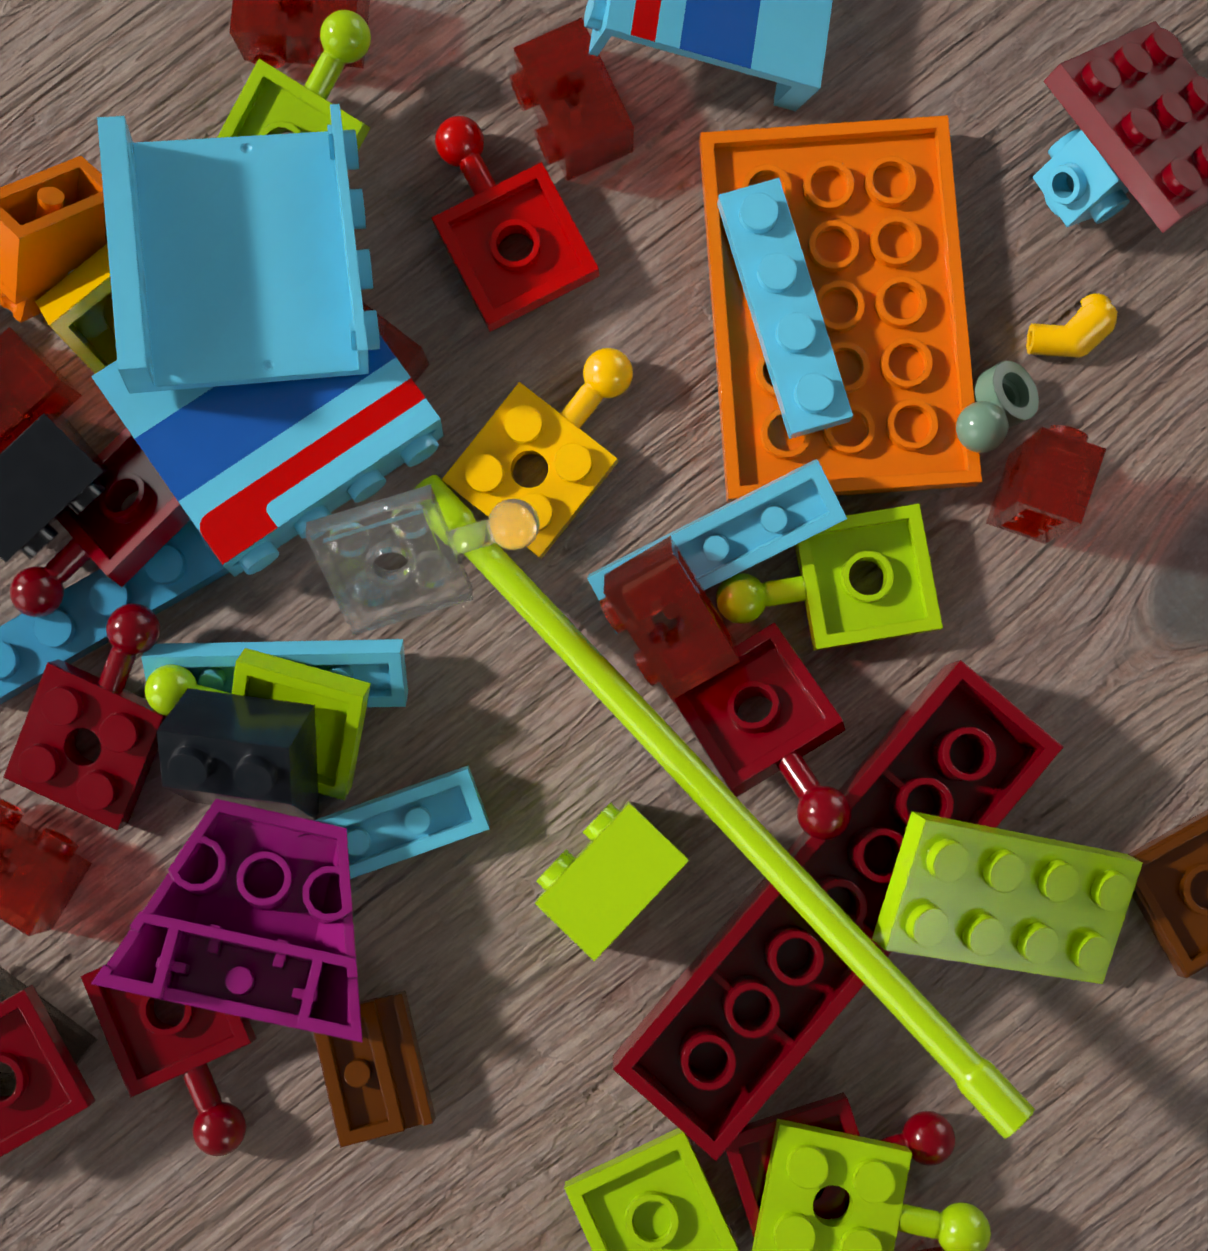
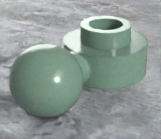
(1002, 400)

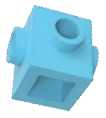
(1080, 182)

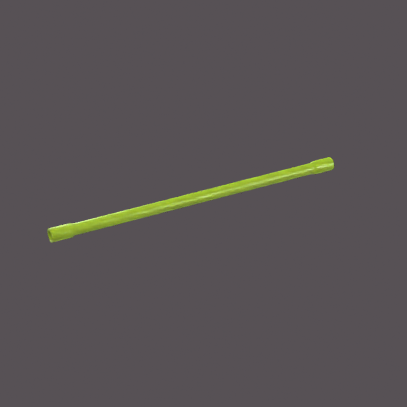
(974, 1075)

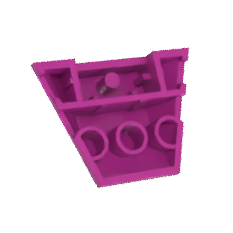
(250, 925)

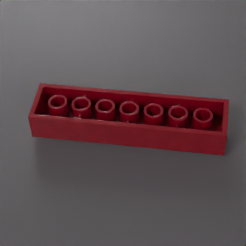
(767, 976)

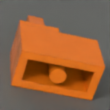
(46, 230)

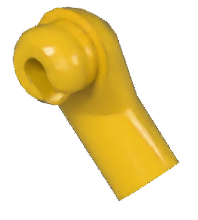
(1080, 335)

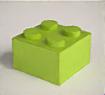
(609, 879)

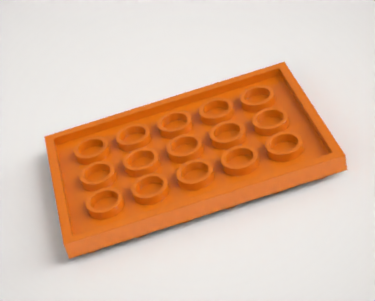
(889, 282)

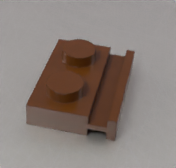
(377, 1083)

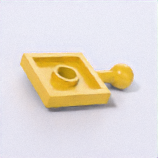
(531, 426)

